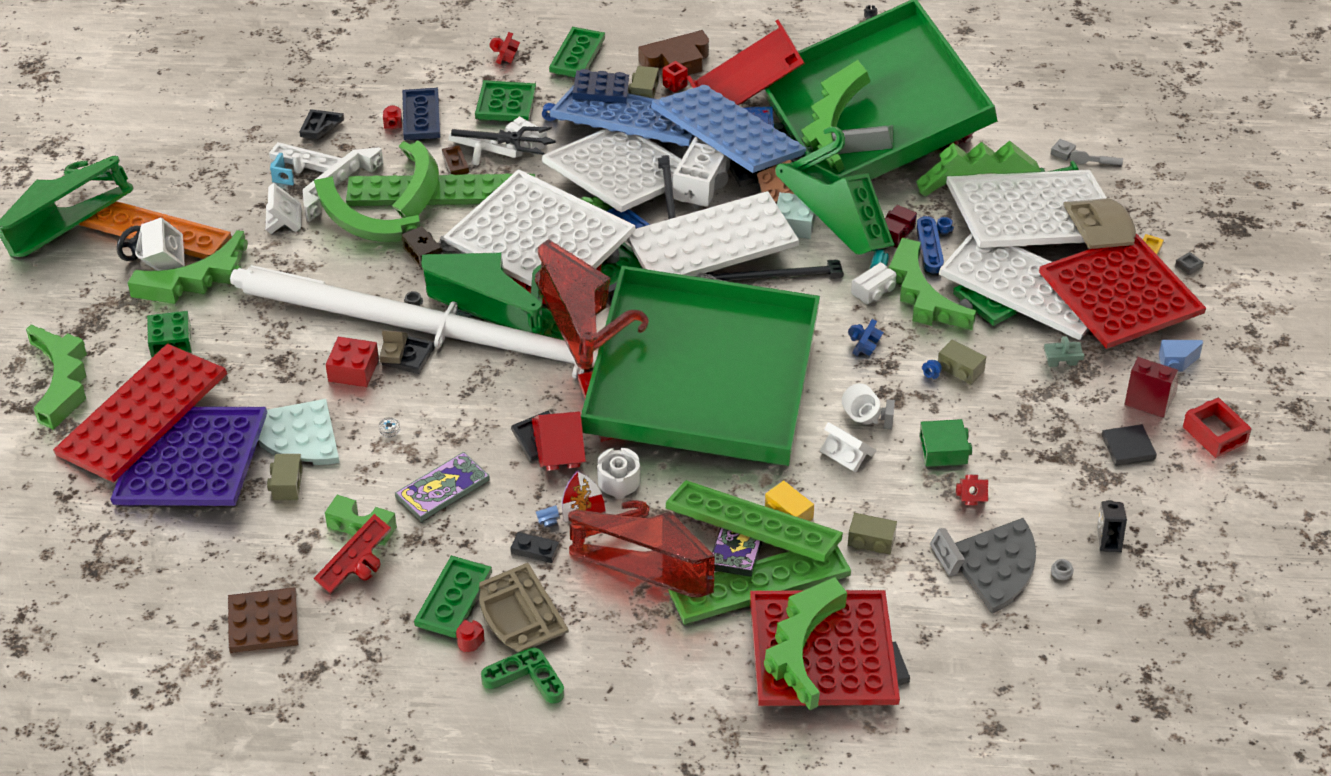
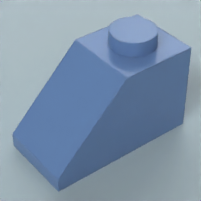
(1179, 353)

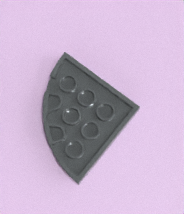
(999, 562)

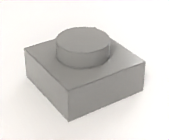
(1063, 149)
(888, 413)

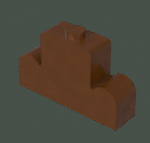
(685, 49)

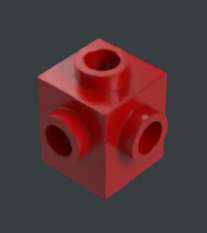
(675, 76)
(980, 489)

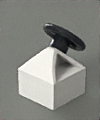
(155, 244)

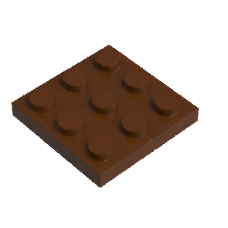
(262, 620)

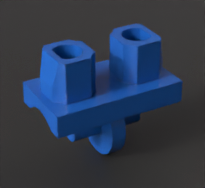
(858, 334)

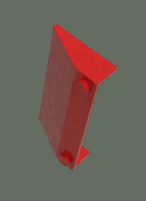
(753, 67)

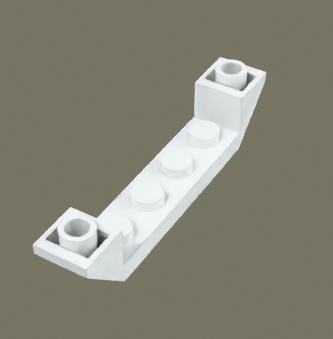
(365, 158)

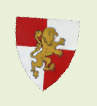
(582, 495)

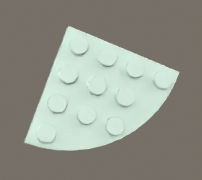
(301, 430)

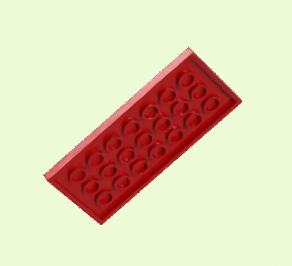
(140, 412)

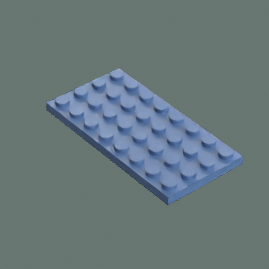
(633, 118)
(728, 128)

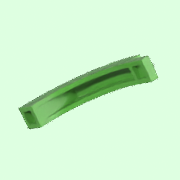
(423, 182)
(359, 224)

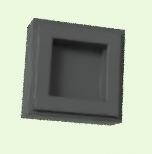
(1189, 263)

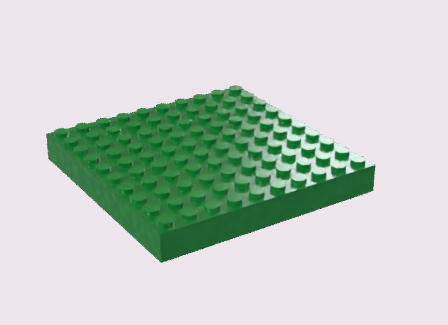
(913, 86)
(710, 370)

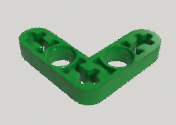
(531, 667)

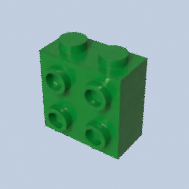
(169, 329)
(945, 442)

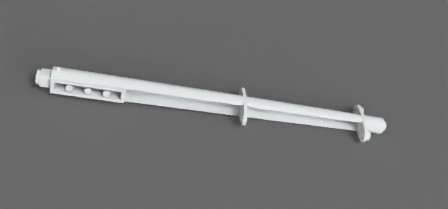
(320, 296)

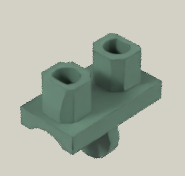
(1063, 351)

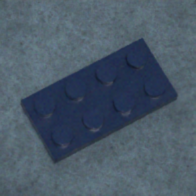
(421, 113)

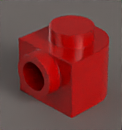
(392, 113)
(470, 636)

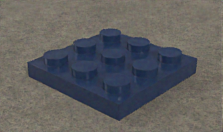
(601, 86)

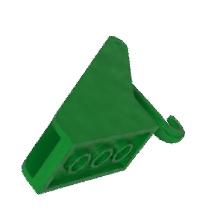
(843, 204)
(38, 220)
(484, 289)

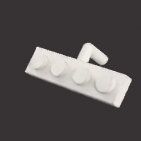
(489, 145)
(303, 158)

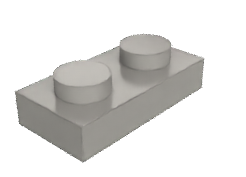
(947, 551)

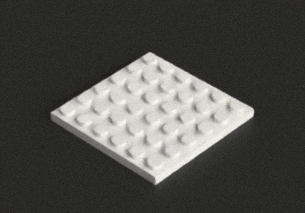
(614, 167)

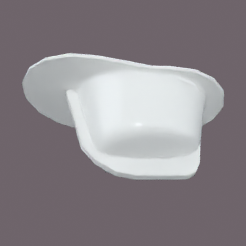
(861, 404)

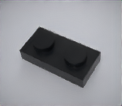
(534, 547)

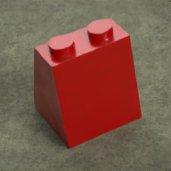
(559, 440)

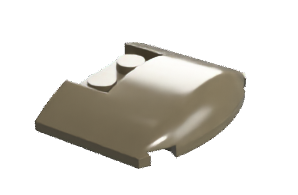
(1102, 222)
(520, 609)

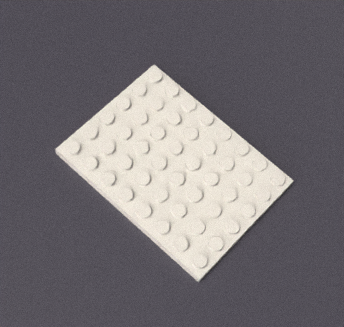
(1022, 206)
(529, 212)

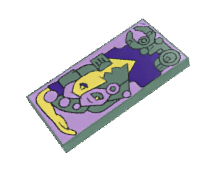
(442, 486)

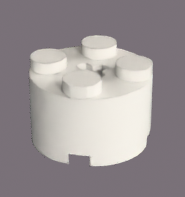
(618, 472)

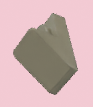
(392, 346)

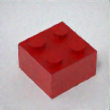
(352, 361)

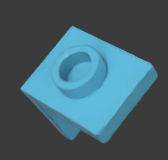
(278, 167)

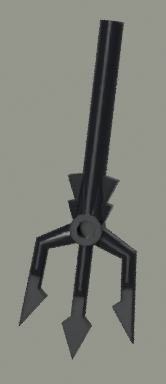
(509, 137)

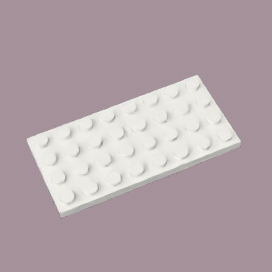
(714, 237)
(1014, 280)

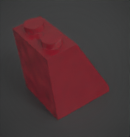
(1151, 387)

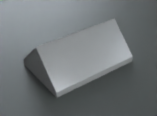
(867, 139)

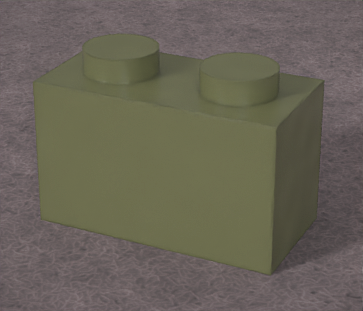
(644, 82)
(962, 361)
(285, 477)
(872, 533)

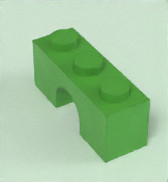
(344, 517)

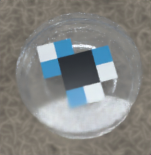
(389, 427)

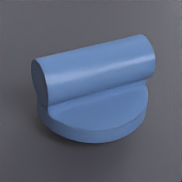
(548, 516)

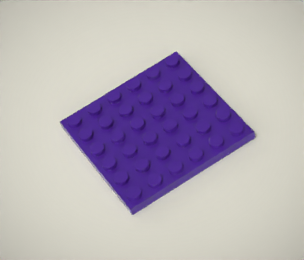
(195, 460)

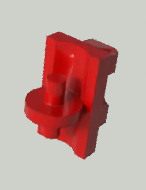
(505, 48)

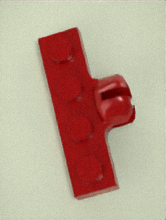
(354, 556)

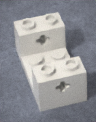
(697, 172)

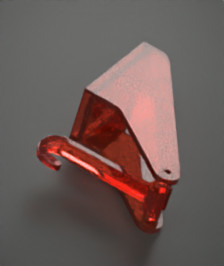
(574, 297)
(675, 558)

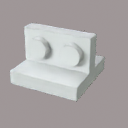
(282, 210)
(845, 448)

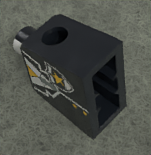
(1111, 516)

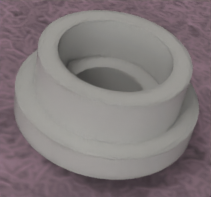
(1062, 569)

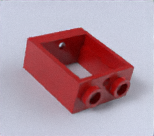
(1222, 444)

